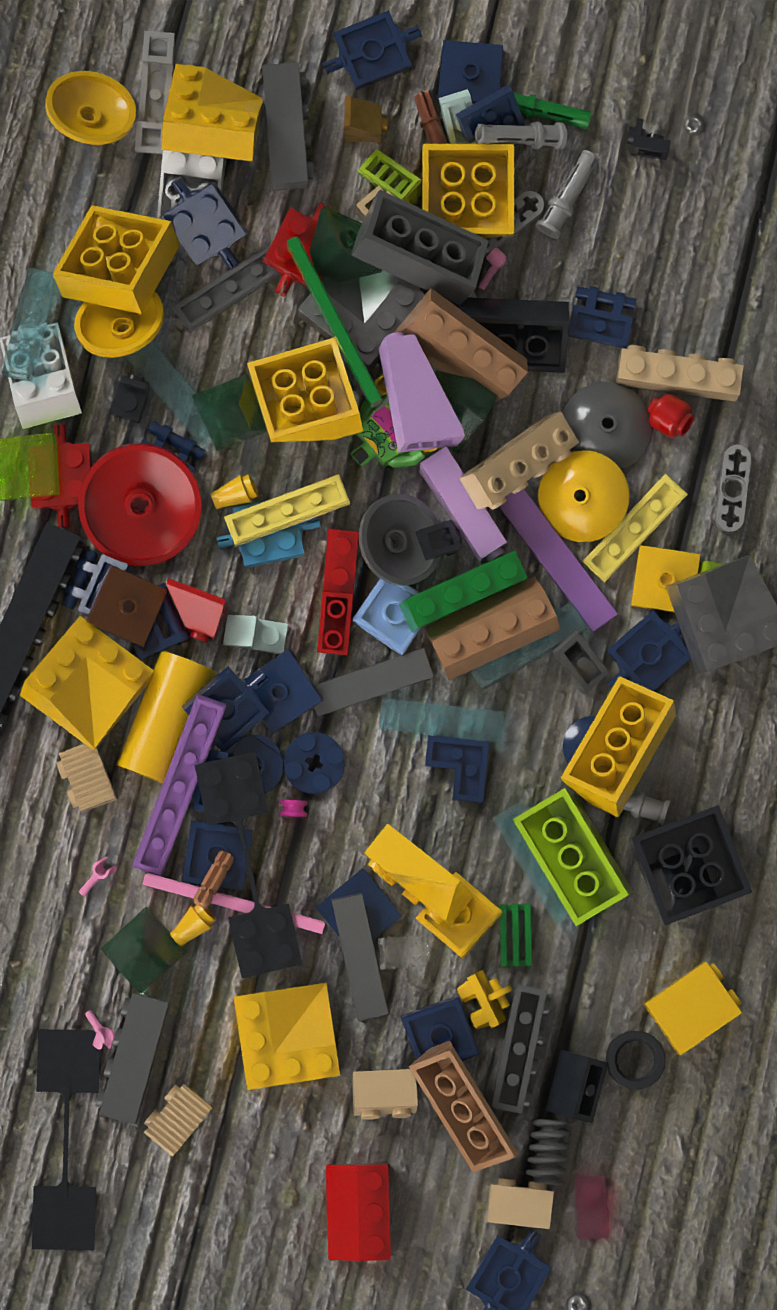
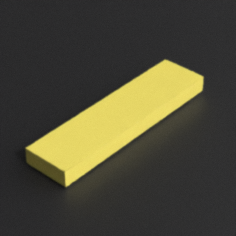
(287, 510)
(634, 528)

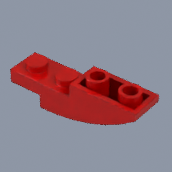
(338, 591)

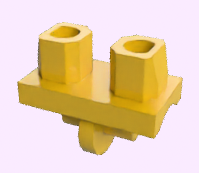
(490, 997)

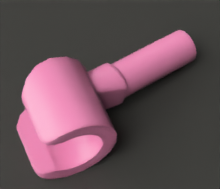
(497, 260)
(98, 873)
(103, 1034)

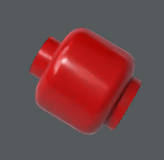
(670, 415)

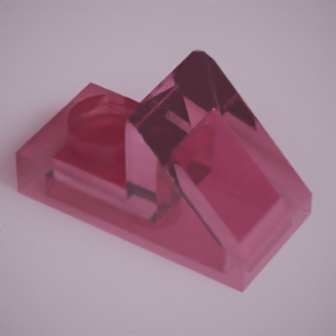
(591, 1207)

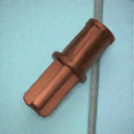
(430, 119)

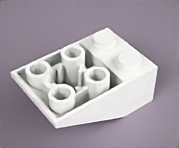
(195, 171)
(52, 391)

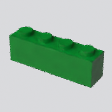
(463, 591)

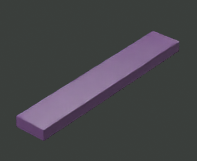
(557, 560)
(178, 785)

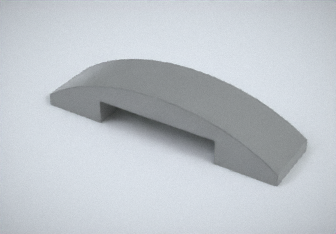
(155, 88)

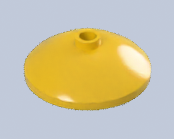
(90, 107)
(116, 331)
(604, 502)

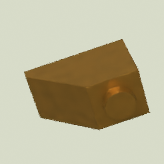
(363, 121)

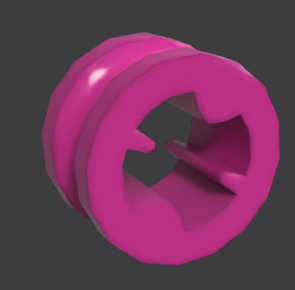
(293, 808)

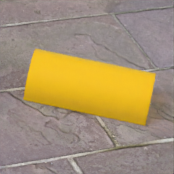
(161, 715)

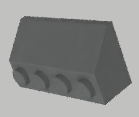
(420, 248)

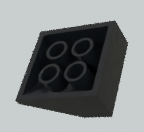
(690, 865)

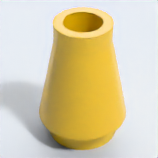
(235, 492)
(194, 923)

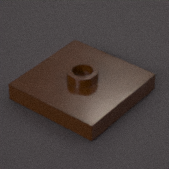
(126, 606)

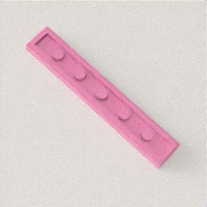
(225, 900)

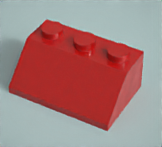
(358, 1212)

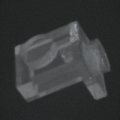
(403, 952)

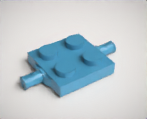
(274, 547)

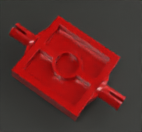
(279, 256)
(73, 465)

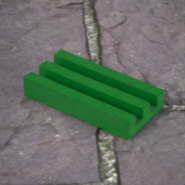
(515, 935)

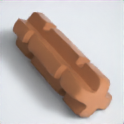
(213, 879)

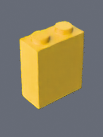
(693, 1007)

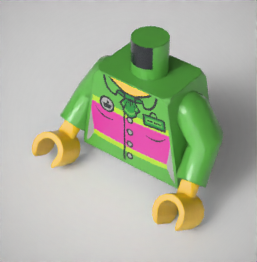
(380, 438)

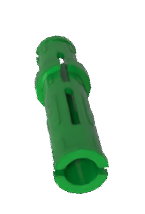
(552, 111)

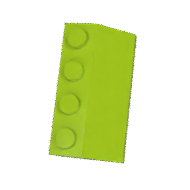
(573, 855)

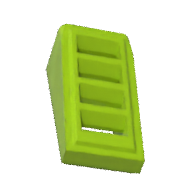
(407, 190)

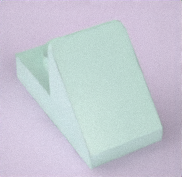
(450, 106)
(255, 634)

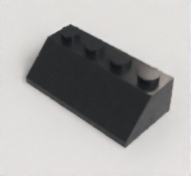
(528, 326)

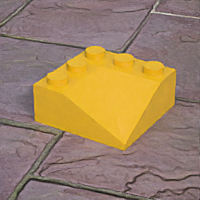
(210, 115)
(470, 186)
(116, 259)
(306, 394)
(86, 683)
(423, 878)
(286, 1036)

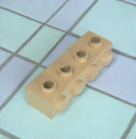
(679, 374)
(519, 461)

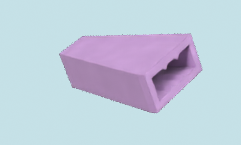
(415, 397)
(475, 525)

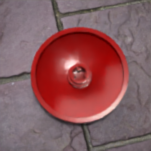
(140, 504)

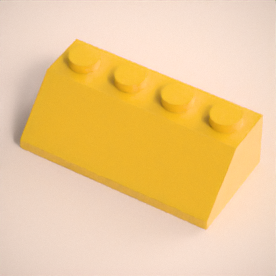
(619, 745)

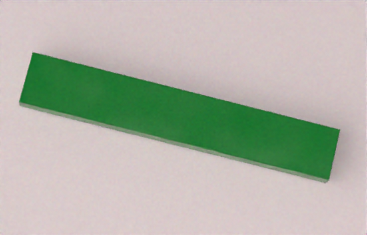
(334, 322)

